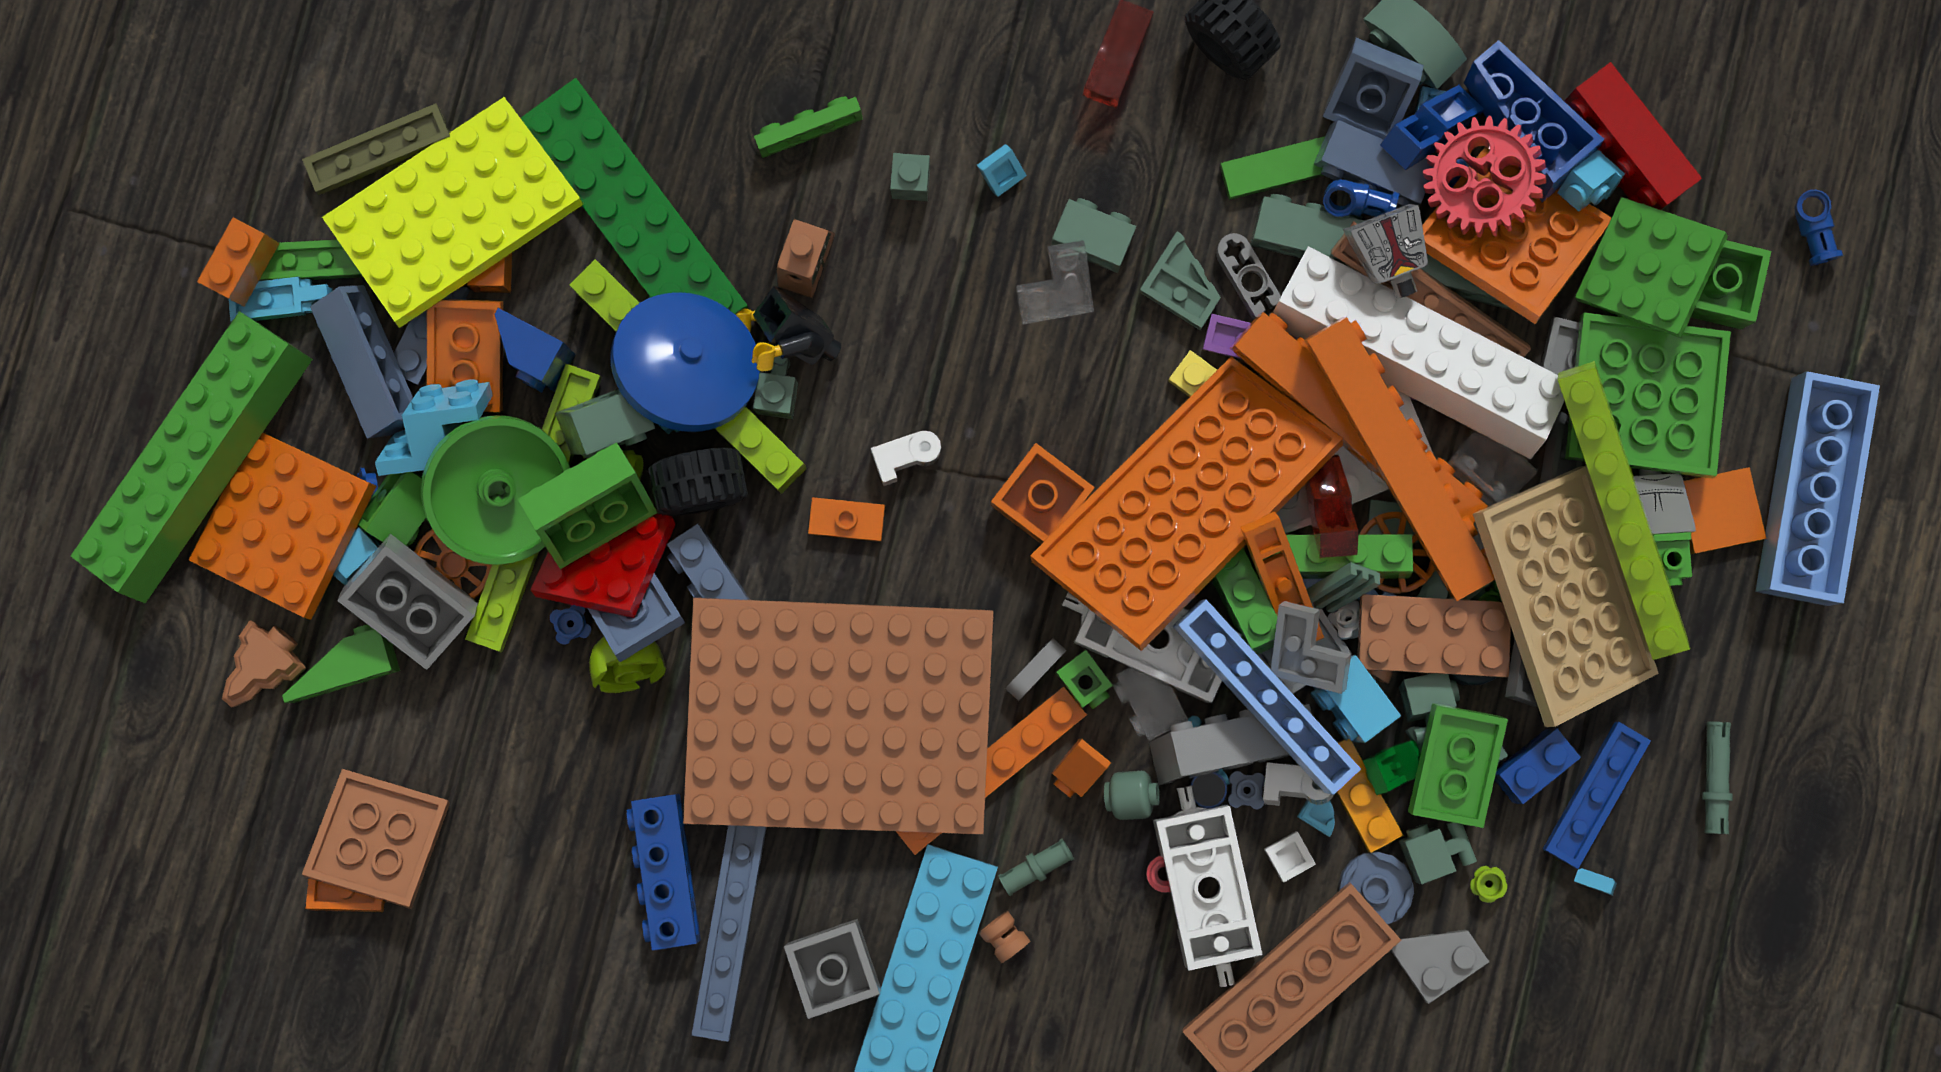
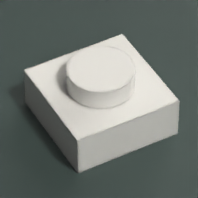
(1289, 856)

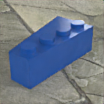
(1516, 93)

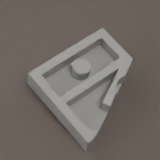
(1439, 961)

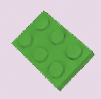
(1457, 765)

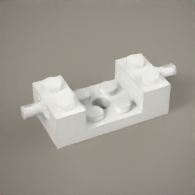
(1173, 664)
(1198, 846)

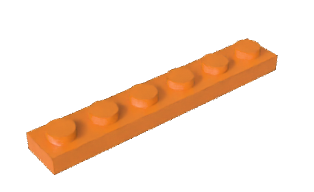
(1018, 748)

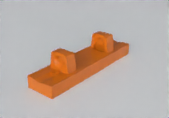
(1279, 572)

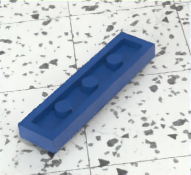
(1596, 795)

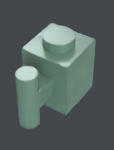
(776, 391)
(1421, 692)
(1430, 854)

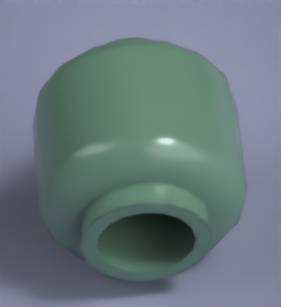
(1131, 795)

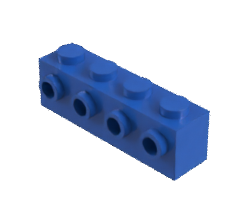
(664, 871)

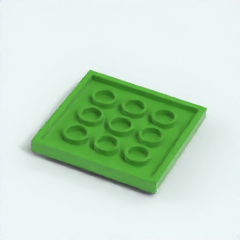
(1660, 392)

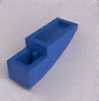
(1414, 136)

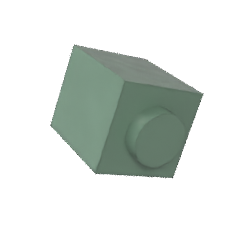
(910, 177)

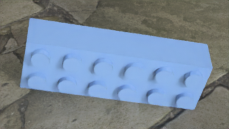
(1817, 488)

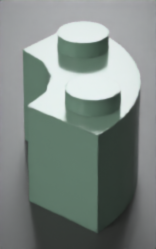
(1416, 35)

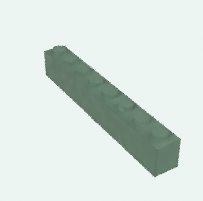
(1294, 227)

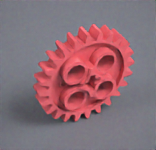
(1505, 150)

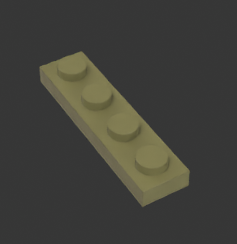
(376, 149)

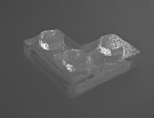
(1065, 293)

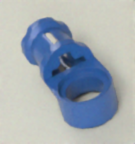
(1362, 201)
(1818, 229)

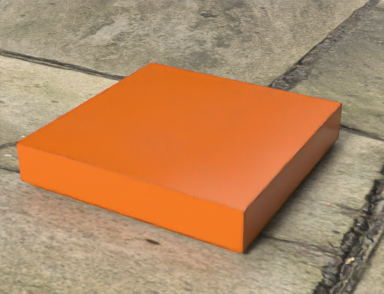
(1724, 511)

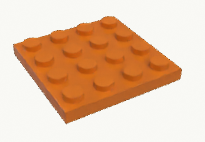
(1520, 265)
(283, 525)

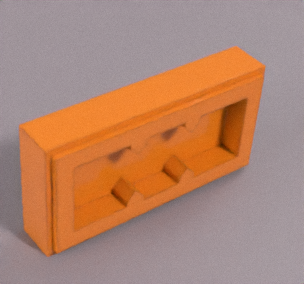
(846, 519)

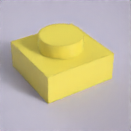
(1191, 374)

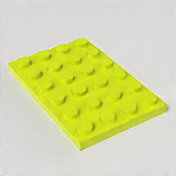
(452, 211)

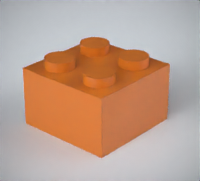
(1041, 494)

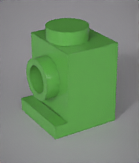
(1678, 545)
(1080, 666)

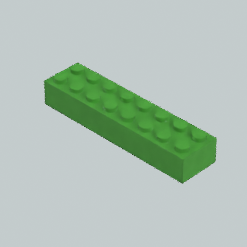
(191, 458)

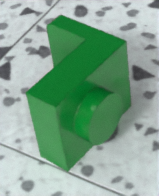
(1392, 766)

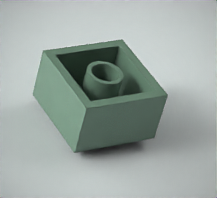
(601, 423)

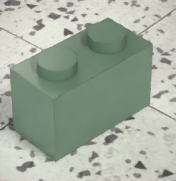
(1104, 235)

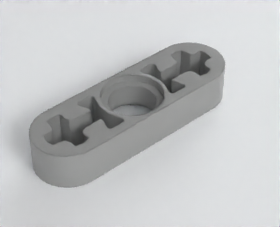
(1230, 263)

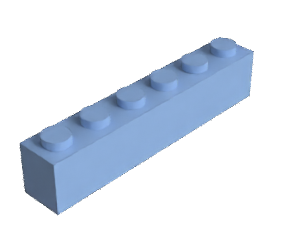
(1266, 697)

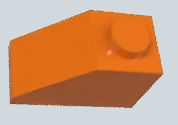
(1079, 769)

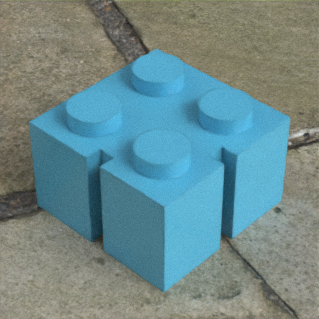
(1361, 708)

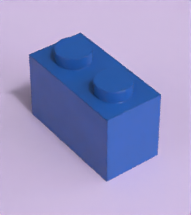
(1535, 765)

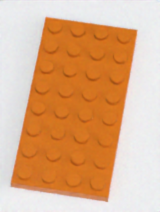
(1180, 501)

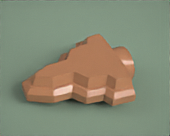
(261, 663)

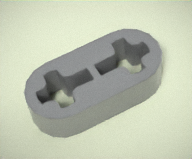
(1035, 669)

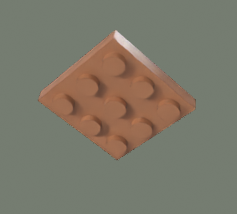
(376, 838)

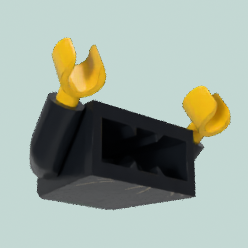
(791, 328)

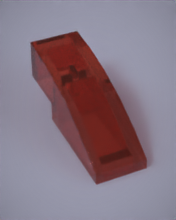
(1117, 53)
(1331, 511)

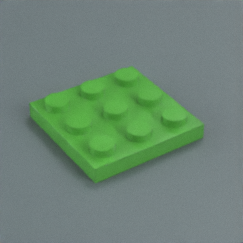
(1651, 267)

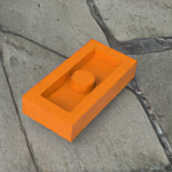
(332, 898)

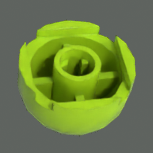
(622, 676)

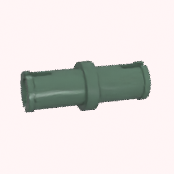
(1036, 867)

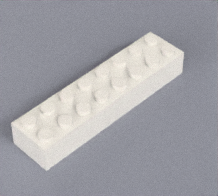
(1428, 354)

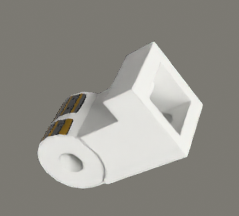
(917, 448)
(1291, 782)

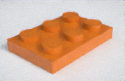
(465, 346)

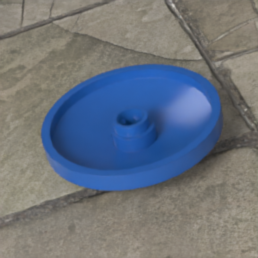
(684, 362)

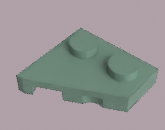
(1181, 285)

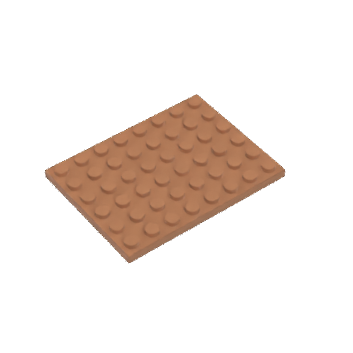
(838, 716)

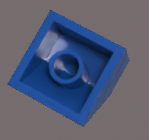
(533, 352)

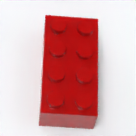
(1633, 140)

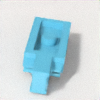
(280, 299)

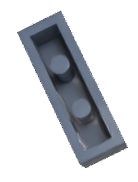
(1360, 159)

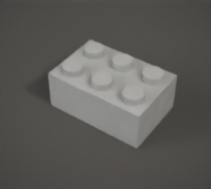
(408, 601)

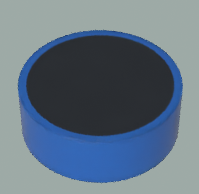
(1209, 790)

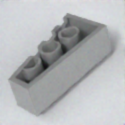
(1213, 746)

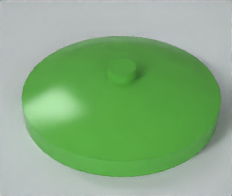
(476, 483)

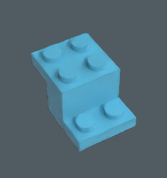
(428, 420)

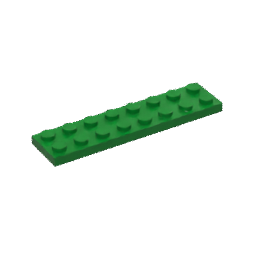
(625, 199)

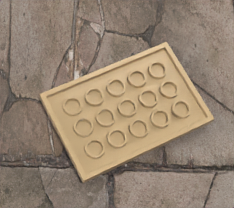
(1565, 595)

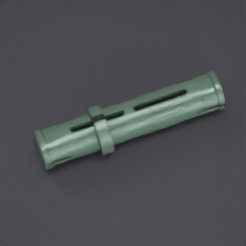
(1717, 778)

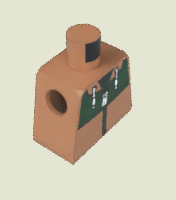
(803, 257)

